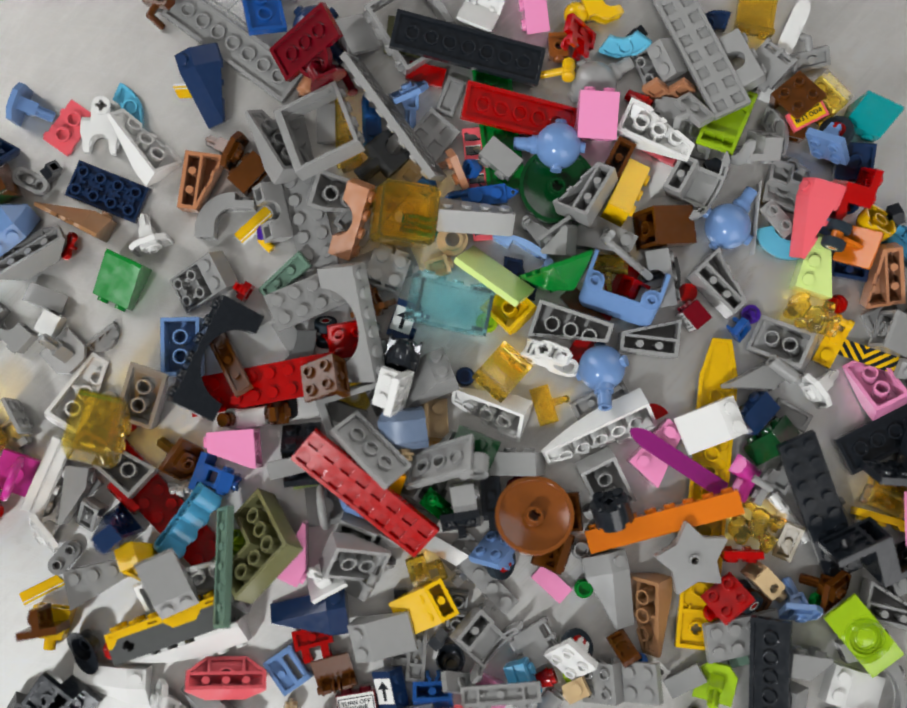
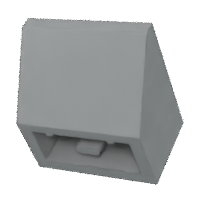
(660, 61)
(808, 662)

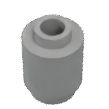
(551, 699)

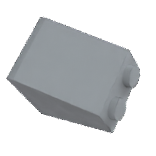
(890, 333)

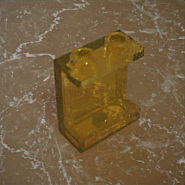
(756, 17)
(502, 371)

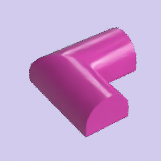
(744, 471)

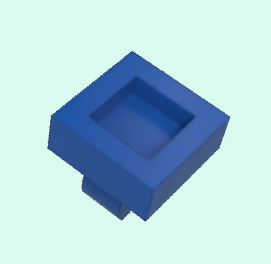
(741, 328)

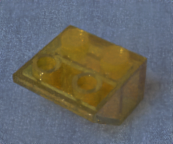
(836, 93)
(884, 498)

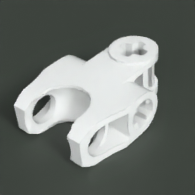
(99, 127)
(549, 356)

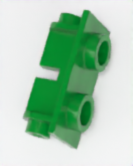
(435, 503)

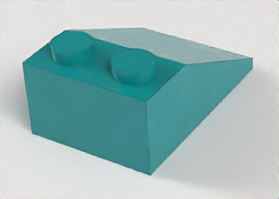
(872, 115)

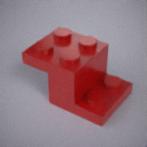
(860, 193)

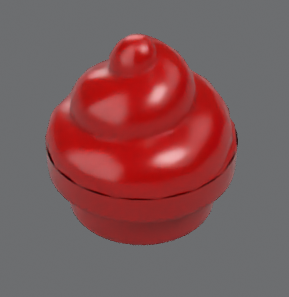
(840, 302)

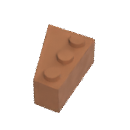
(198, 180)
(885, 278)

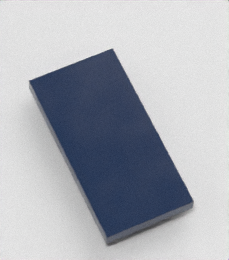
(107, 191)

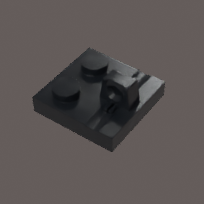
(460, 521)

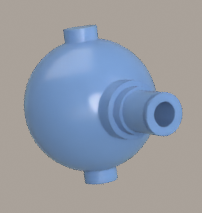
(554, 145)
(729, 223)
(602, 370)

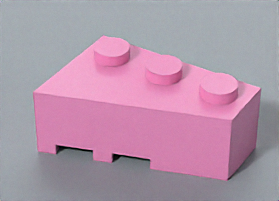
(534, 16)
(649, 465)

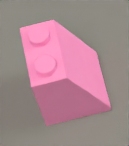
(597, 114)
(236, 446)

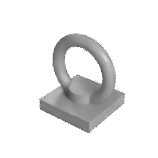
(322, 507)

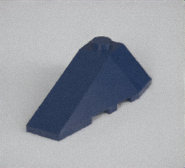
(201, 72)
(326, 616)

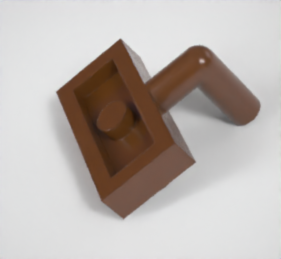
(154, 6)

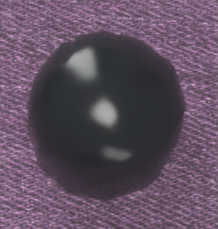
(450, 658)

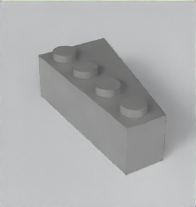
(475, 218)
(562, 322)
(129, 474)

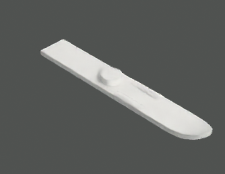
(789, 37)

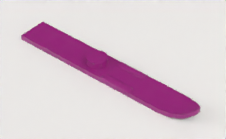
(677, 460)

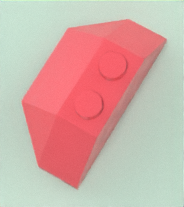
(225, 678)

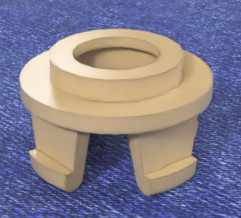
(452, 251)

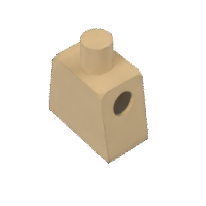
(765, 581)

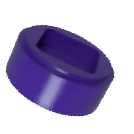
(750, 313)

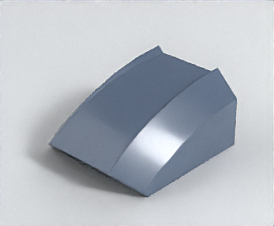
(405, 429)

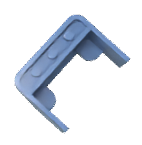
(617, 306)

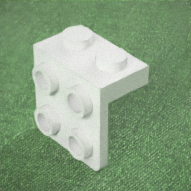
(481, 13)

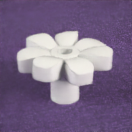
(179, 487)

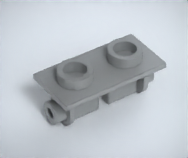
(777, 218)

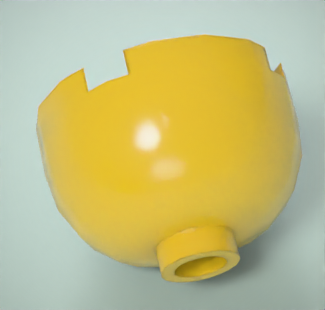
(876, 220)

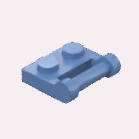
(282, 672)

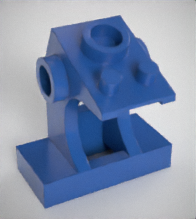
(226, 480)

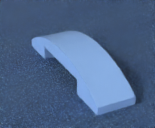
(524, 244)

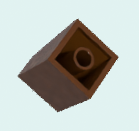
(664, 227)

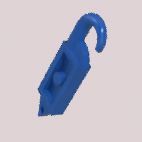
(370, 121)
(490, 194)

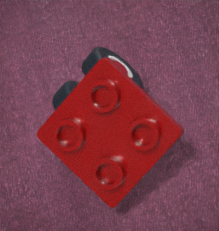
(337, 336)
(731, 598)

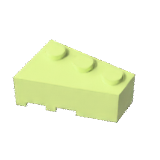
(814, 272)

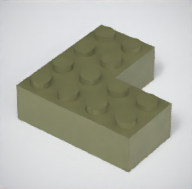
(268, 546)

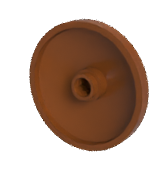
(534, 515)

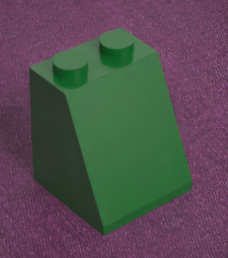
(120, 281)

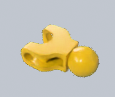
(594, 11)

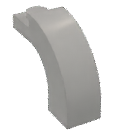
(212, 212)

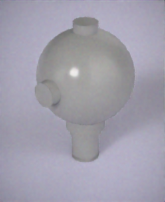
(598, 75)

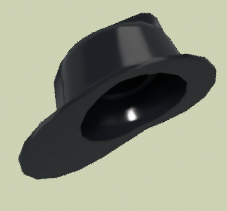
(84, 649)

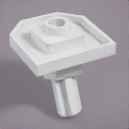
(149, 240)
(816, 389)
(46, 528)
(321, 587)
(162, 699)

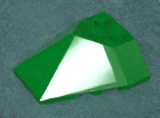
(561, 275)

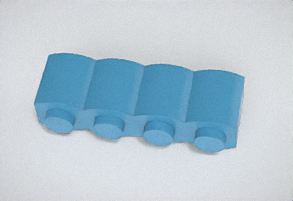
(188, 520)

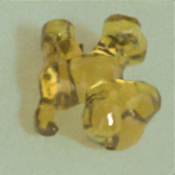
(815, 317)
(742, 529)

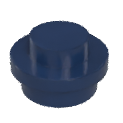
(464, 376)

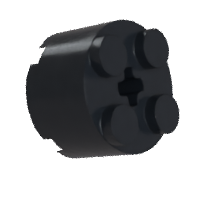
(611, 510)

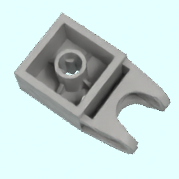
(365, 530)

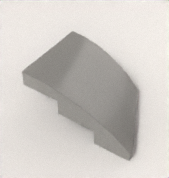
(783, 182)

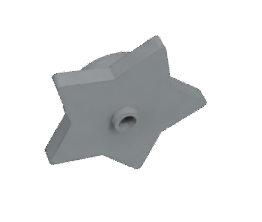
(692, 558)

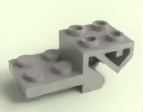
(615, 684)

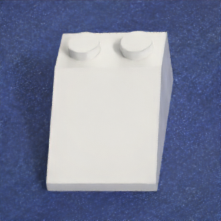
(710, 425)
(850, 687)

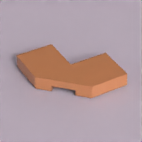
(657, 88)

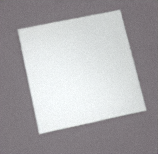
(659, 173)

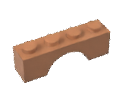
(358, 196)

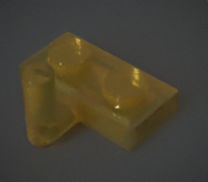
(610, 265)
(545, 404)
(419, 570)

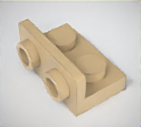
(436, 417)

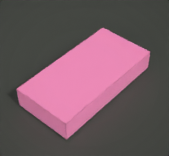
(551, 583)

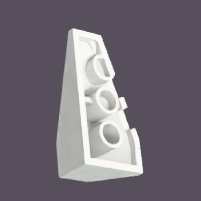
(146, 154)
(87, 377)
(123, 682)

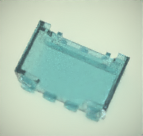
(448, 304)

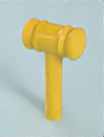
(567, 71)

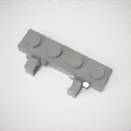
(495, 592)
(414, 661)
(516, 694)

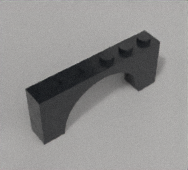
(189, 388)

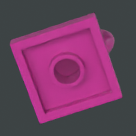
(16, 473)

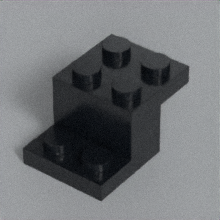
(292, 438)
(52, 694)

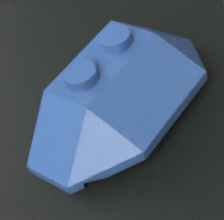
(15, 224)

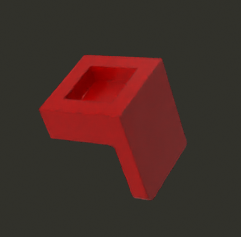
(630, 287)

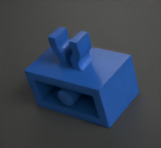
(432, 692)

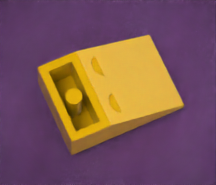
(427, 605)

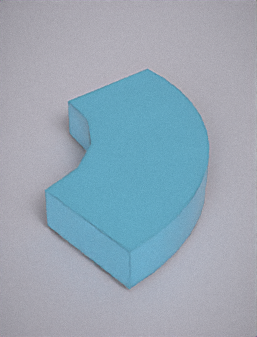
(625, 46)
(129, 101)
(773, 243)

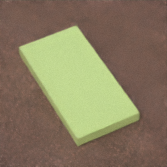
(494, 275)

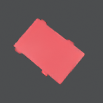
(66, 129)

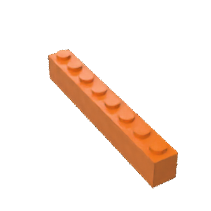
(668, 519)

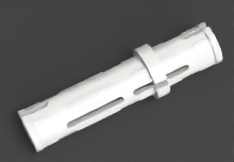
(783, 510)

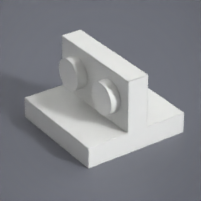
(392, 390)

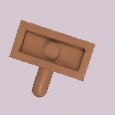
(453, 163)

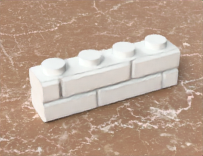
(47, 480)

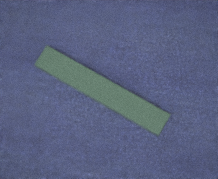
(223, 567)

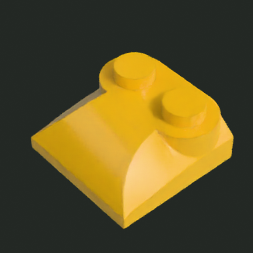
(511, 317)

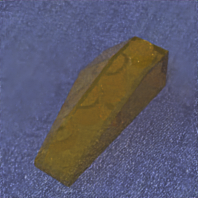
(343, 136)

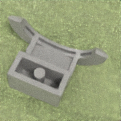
(759, 146)
(695, 184)
(481, 639)

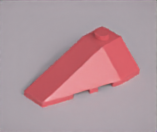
(813, 205)

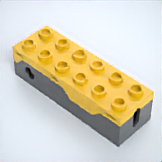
(151, 633)

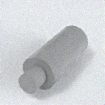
(784, 369)

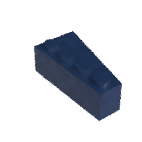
(115, 529)

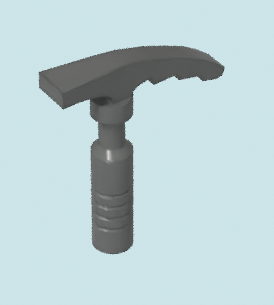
(657, 275)

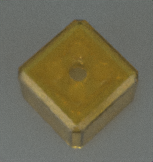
(420, 211)
(96, 429)

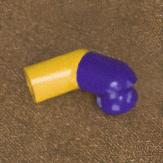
(267, 246)

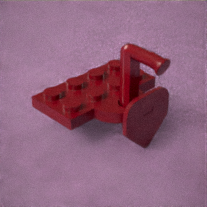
(308, 51)

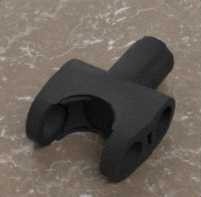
(380, 159)

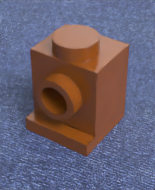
(554, 54)

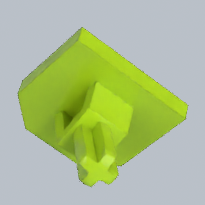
(720, 685)

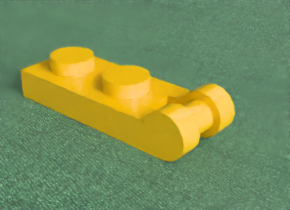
(829, 347)
(882, 520)

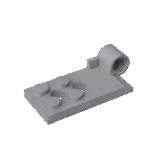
(457, 462)

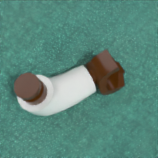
(253, 417)

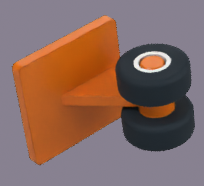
(852, 243)

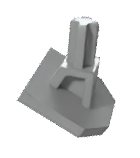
(64, 352)

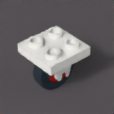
(573, 654)

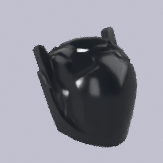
(403, 354)

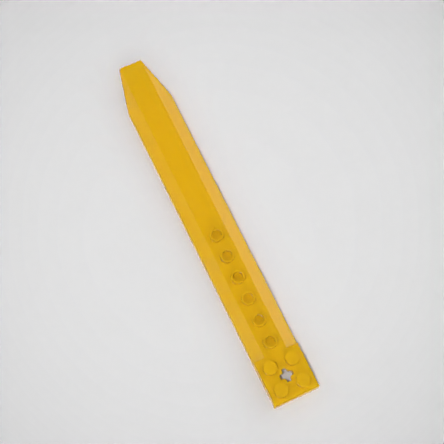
(716, 369)

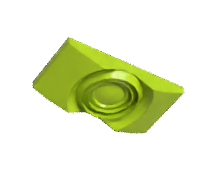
(726, 132)
(863, 635)

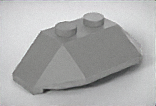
(32, 254)

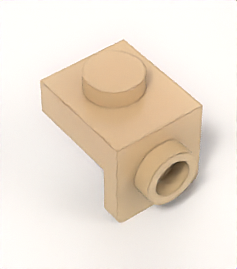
(440, 265)
(576, 690)

